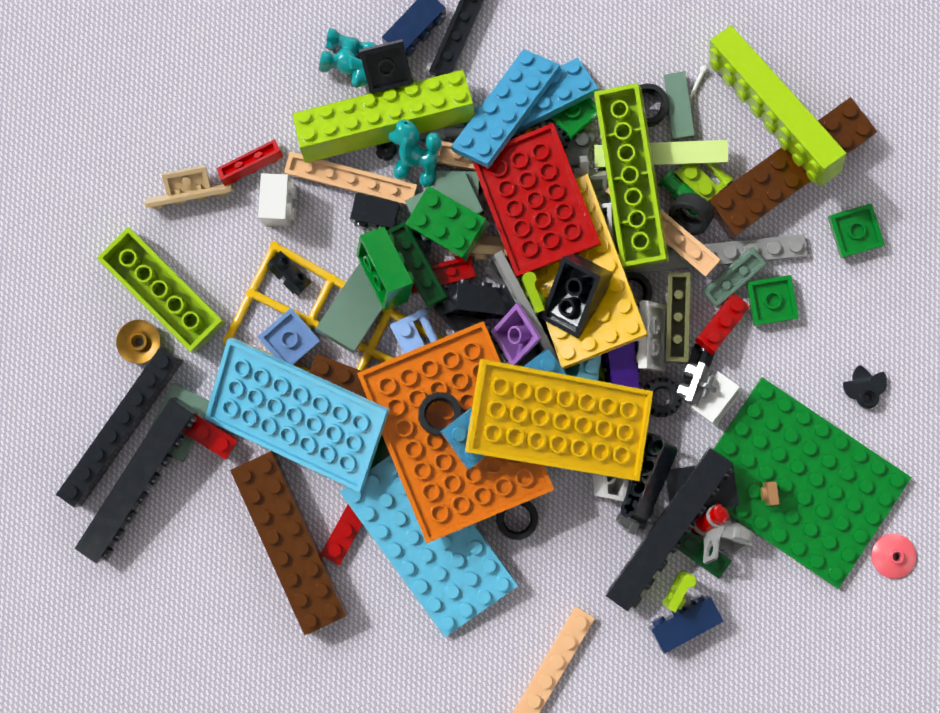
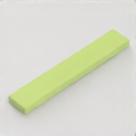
(680, 153)

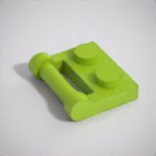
(700, 182)
(534, 297)
(675, 596)

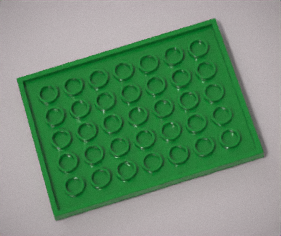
(827, 482)

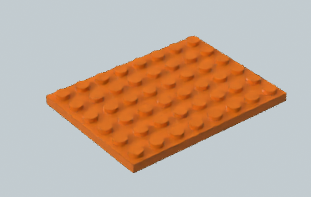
(434, 478)

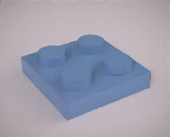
(289, 338)

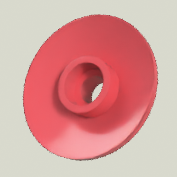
(883, 552)

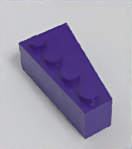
(622, 366)

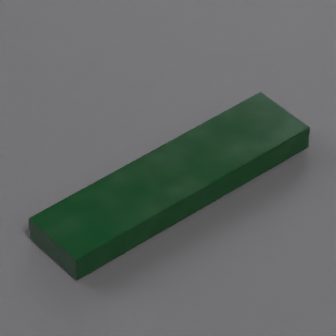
(417, 264)

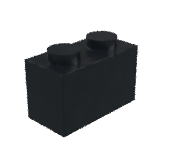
(374, 212)

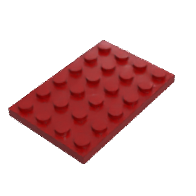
(537, 202)

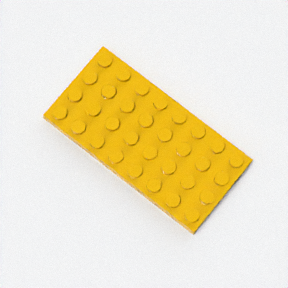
(616, 317)
(558, 420)

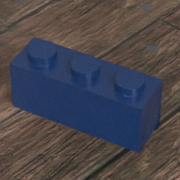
(416, 24)
(685, 623)

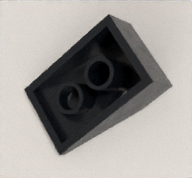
(575, 294)

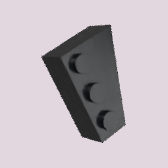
(477, 300)

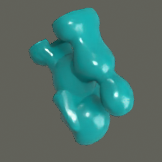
(345, 59)
(411, 154)

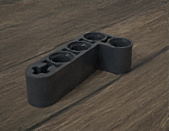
(656, 465)

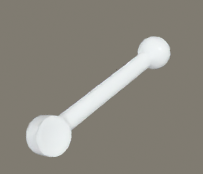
(703, 70)

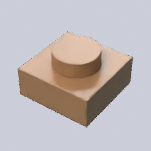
(769, 493)

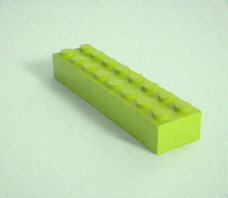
(776, 106)
(371, 117)
(631, 176)

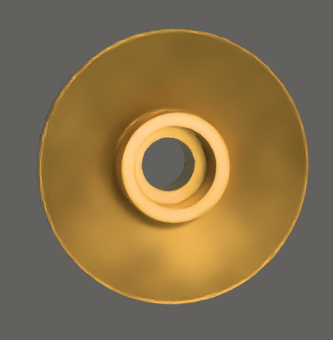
(127, 341)

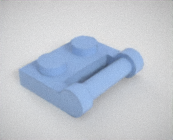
(407, 333)

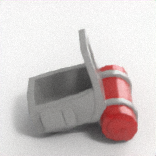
(720, 533)

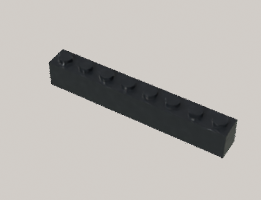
(119, 427)
(136, 480)
(669, 528)

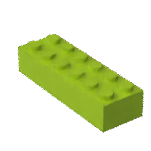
(161, 290)

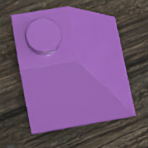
(516, 334)

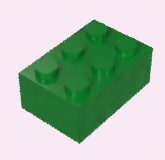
(447, 223)
(384, 268)

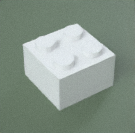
(276, 200)

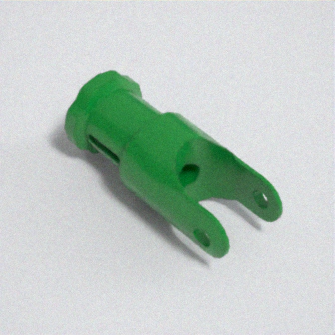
(676, 187)

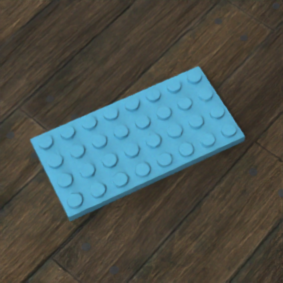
(296, 414)
(448, 576)

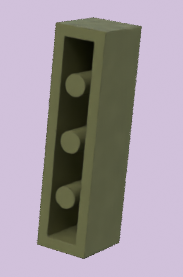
(678, 318)

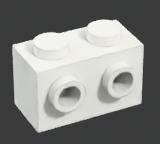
(718, 403)

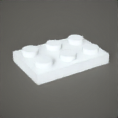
(653, 347)

